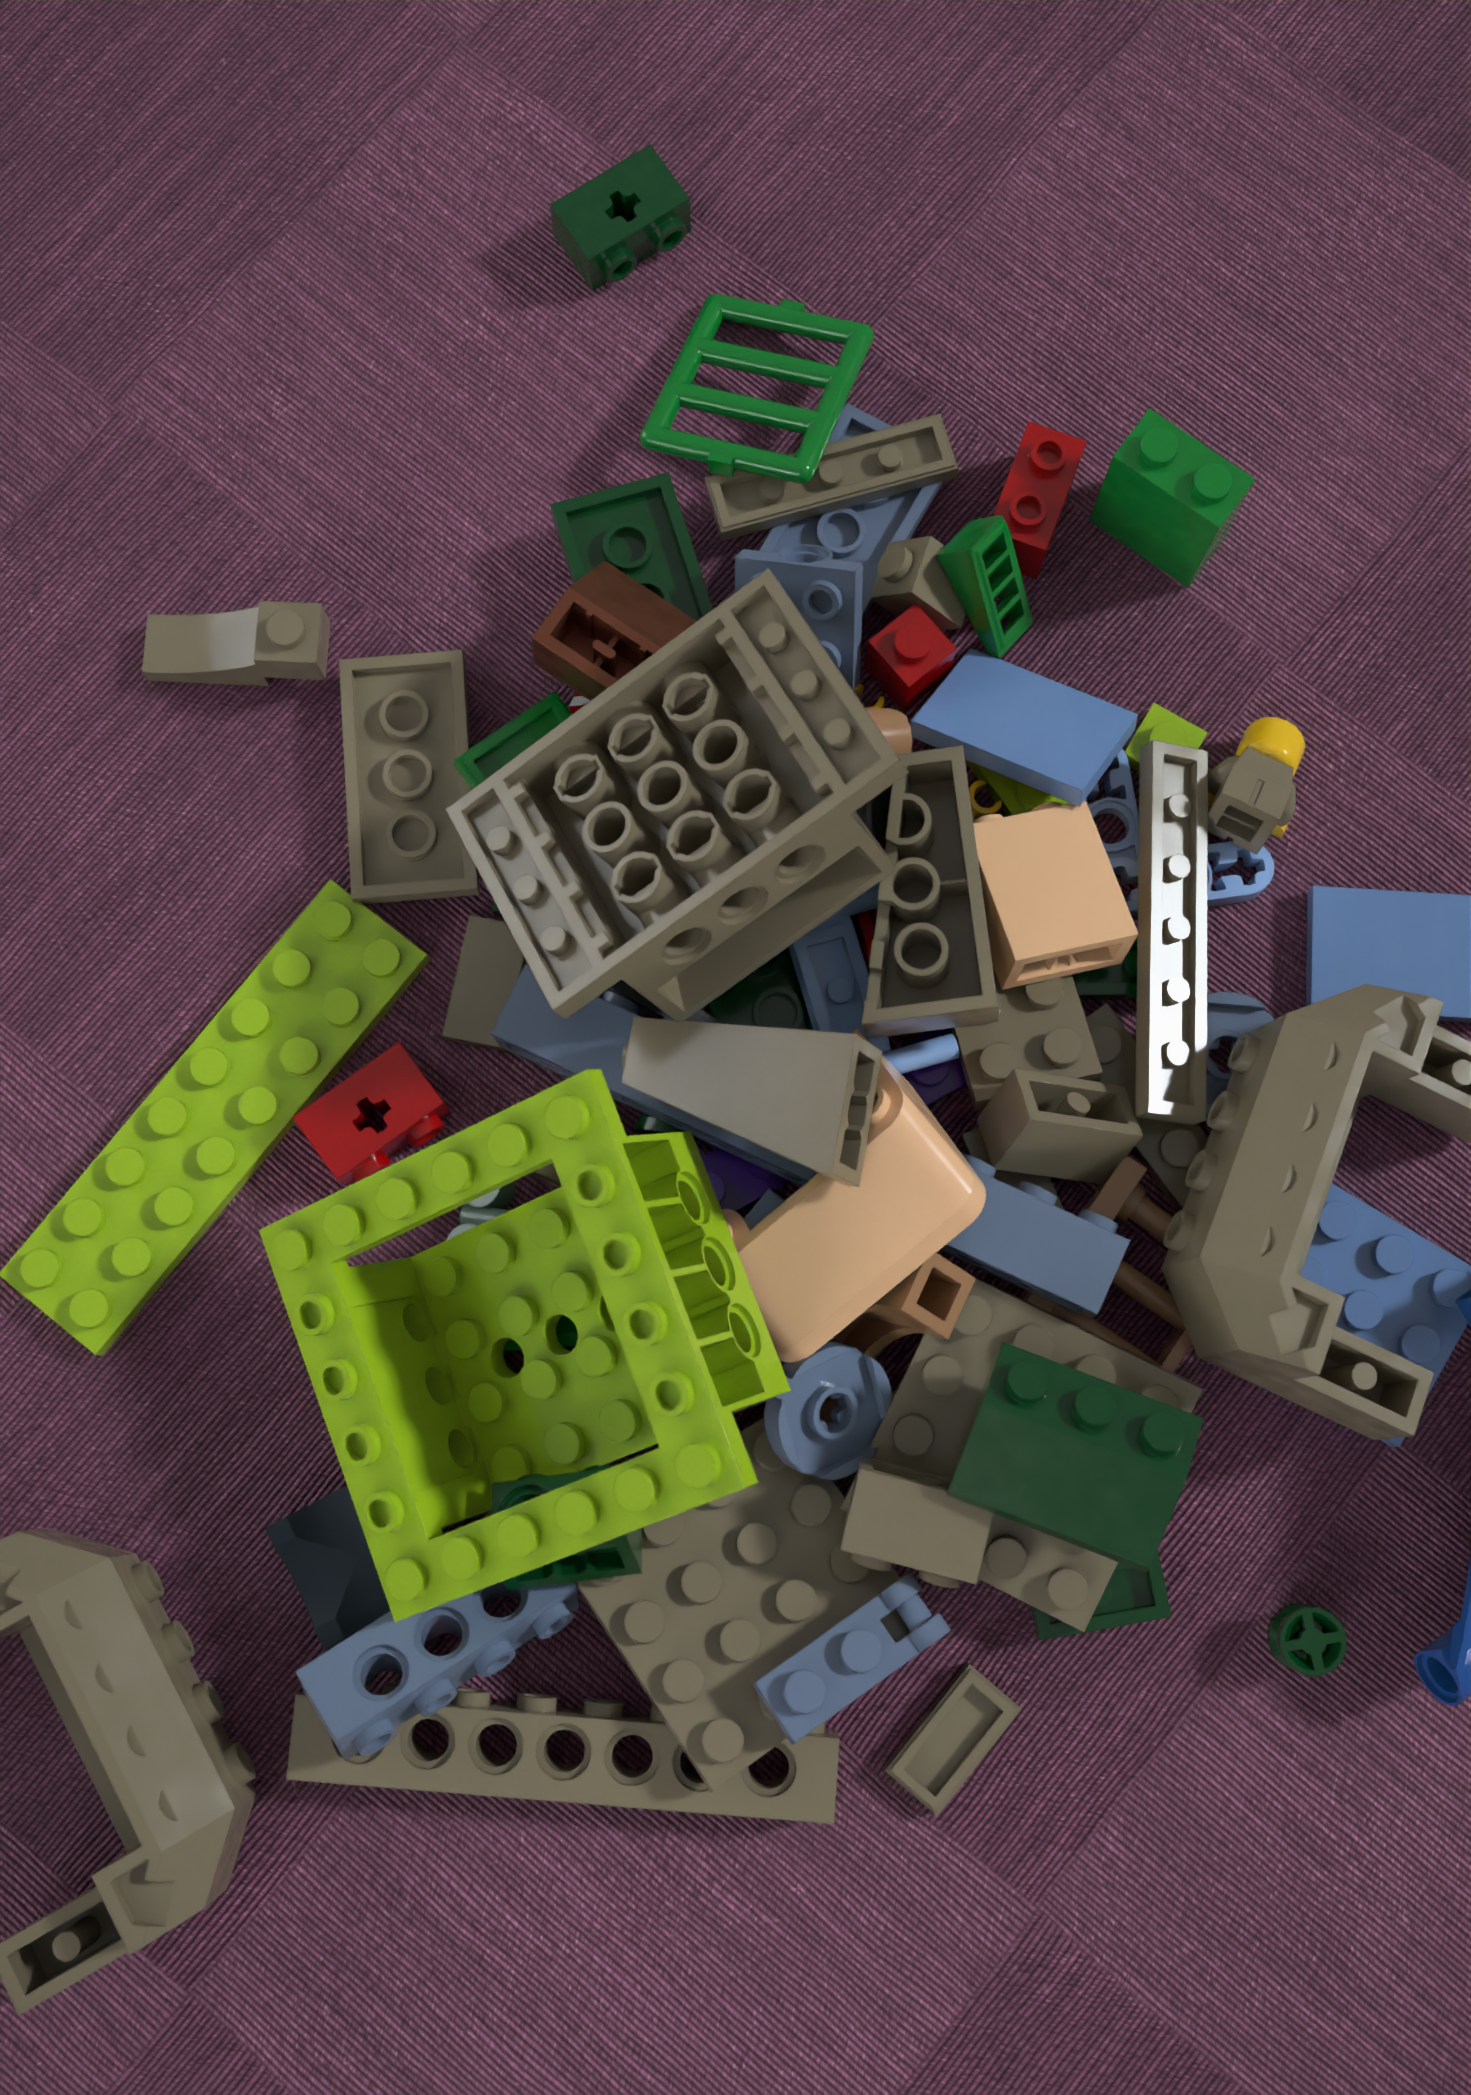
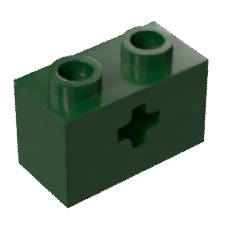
(622, 218)

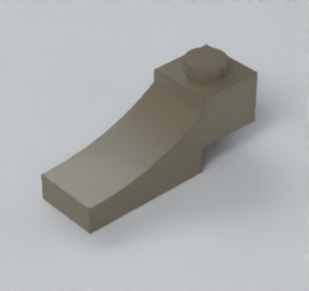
(239, 645)

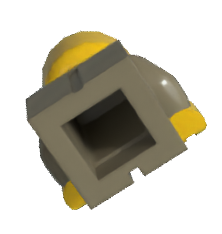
(1254, 789)

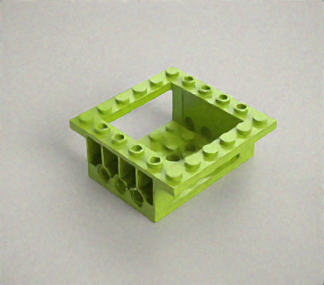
(416, 1343)

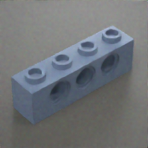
(367, 1722)

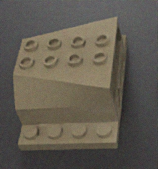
(687, 814)

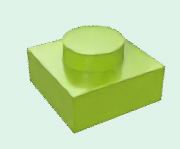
(1165, 727)

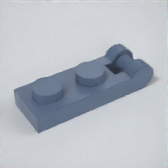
(848, 1660)

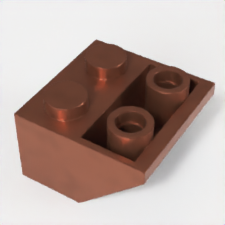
(604, 630)

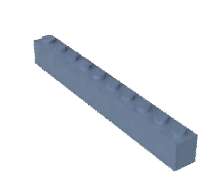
(1013, 1238)

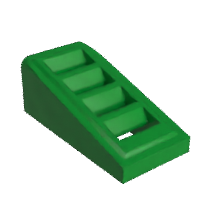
(969, 559)

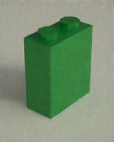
(1169, 497)

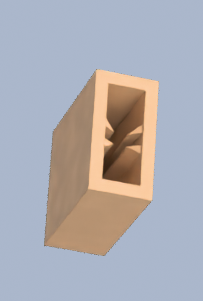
(1050, 895)

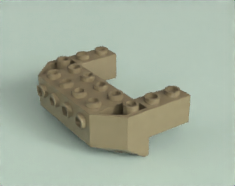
(1265, 1184)
(146, 1742)

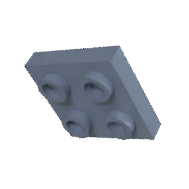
(824, 593)

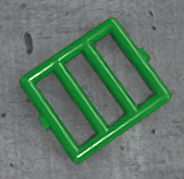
(816, 424)

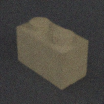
(1058, 1126)
(911, 1522)

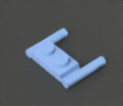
(836, 985)

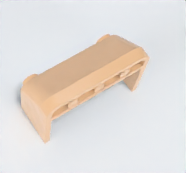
(844, 1246)

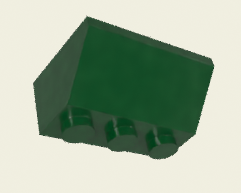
(1075, 1457)

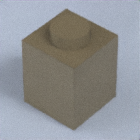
(914, 575)

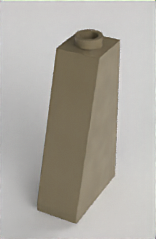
(773, 1086)

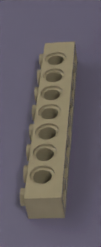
(800, 1794)

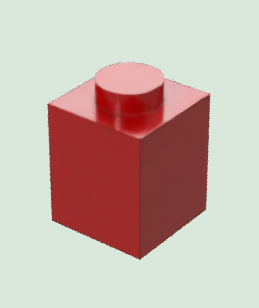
(909, 657)

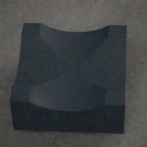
(331, 1566)

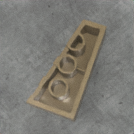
(931, 924)

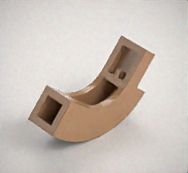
(921, 1303)

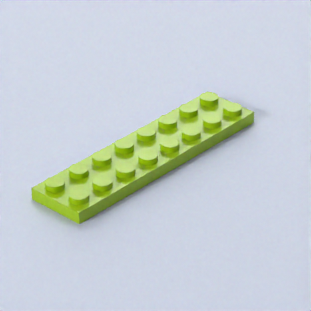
(214, 1118)

